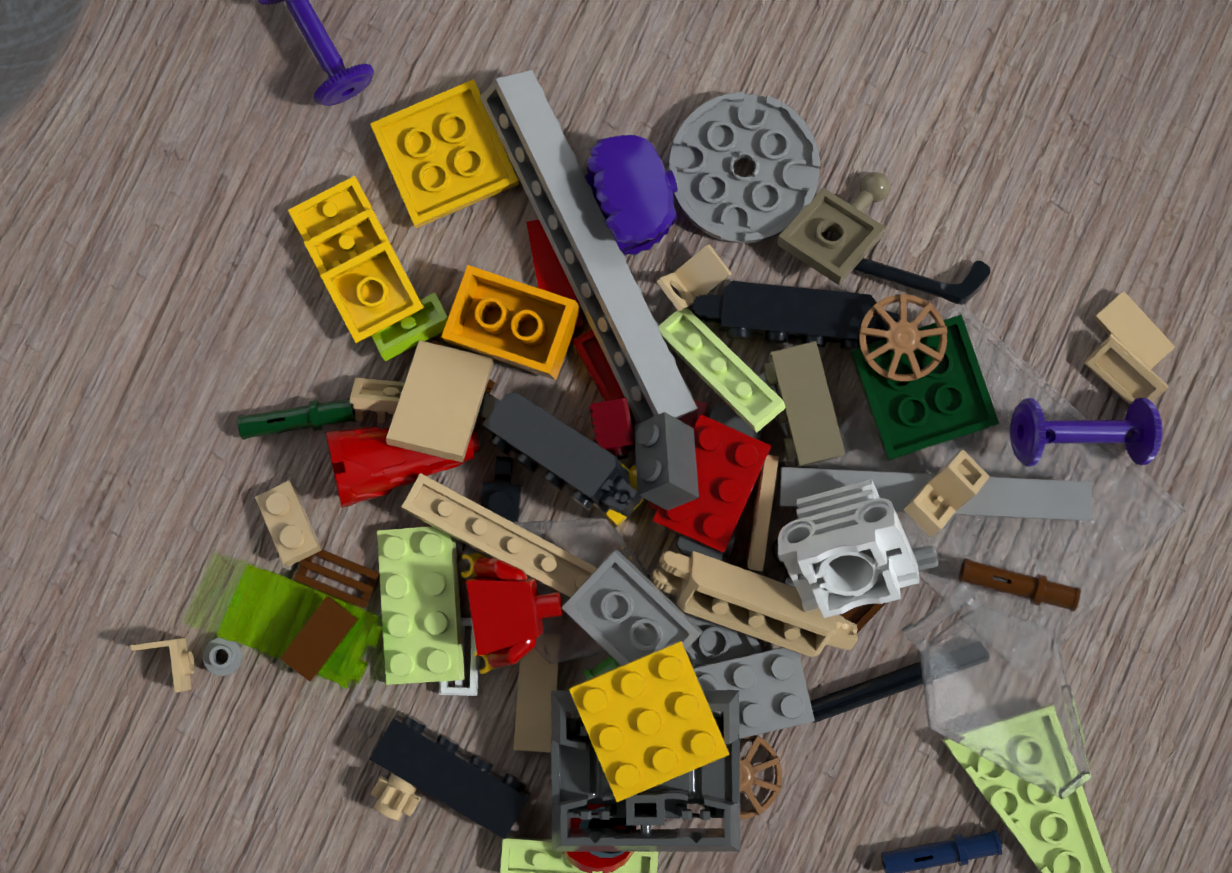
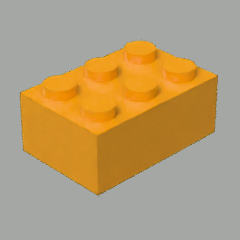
(511, 322)

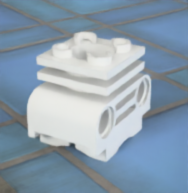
(847, 550)

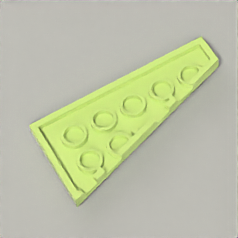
(1051, 830)

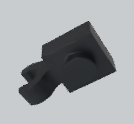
(502, 496)

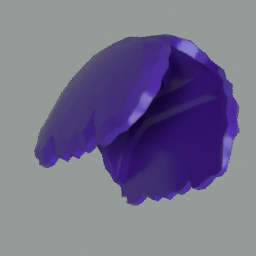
(632, 191)

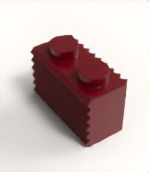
(613, 427)

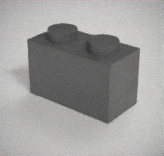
(666, 461)

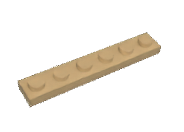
(496, 536)

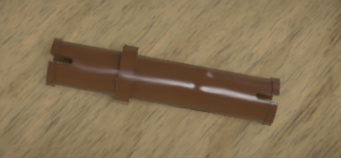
(1035, 589)

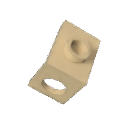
(695, 277)
(181, 661)

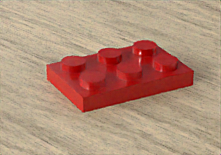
(726, 474)

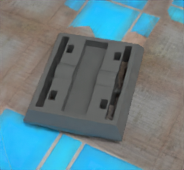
(580, 781)

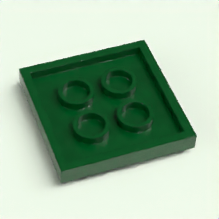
(932, 408)

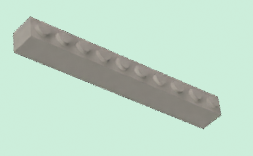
(586, 248)

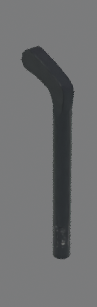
(955, 293)

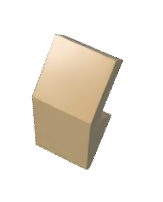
(946, 493)

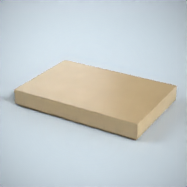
(440, 401)

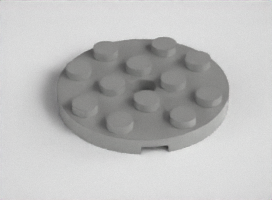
(750, 129)

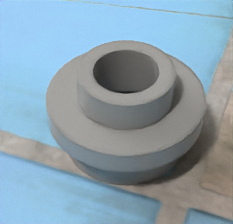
(234, 657)

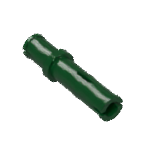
(310, 416)

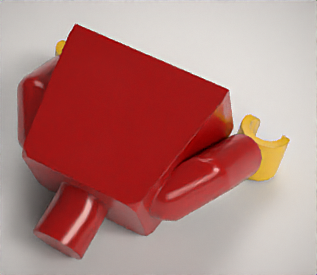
(505, 610)

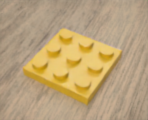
(444, 154)
(649, 721)

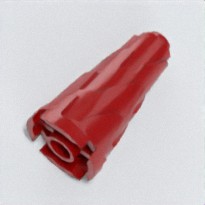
(370, 468)

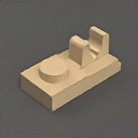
(376, 396)

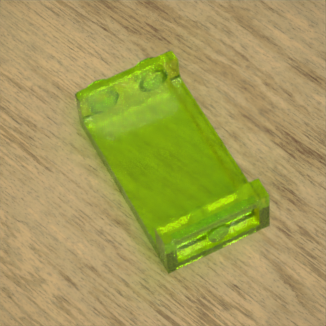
(273, 609)

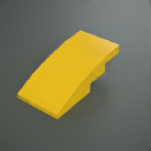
(355, 259)

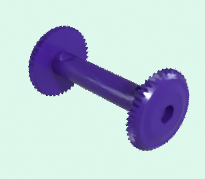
(342, 82)
(1139, 431)

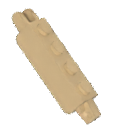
(749, 604)

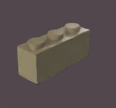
(808, 404)

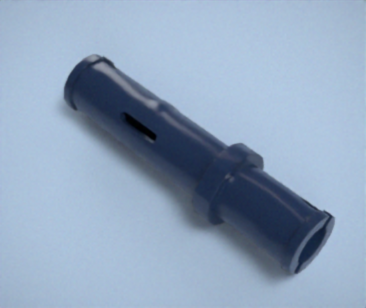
(955, 850)

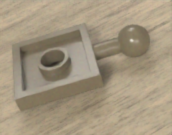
(831, 213)

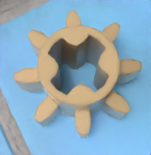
(395, 797)

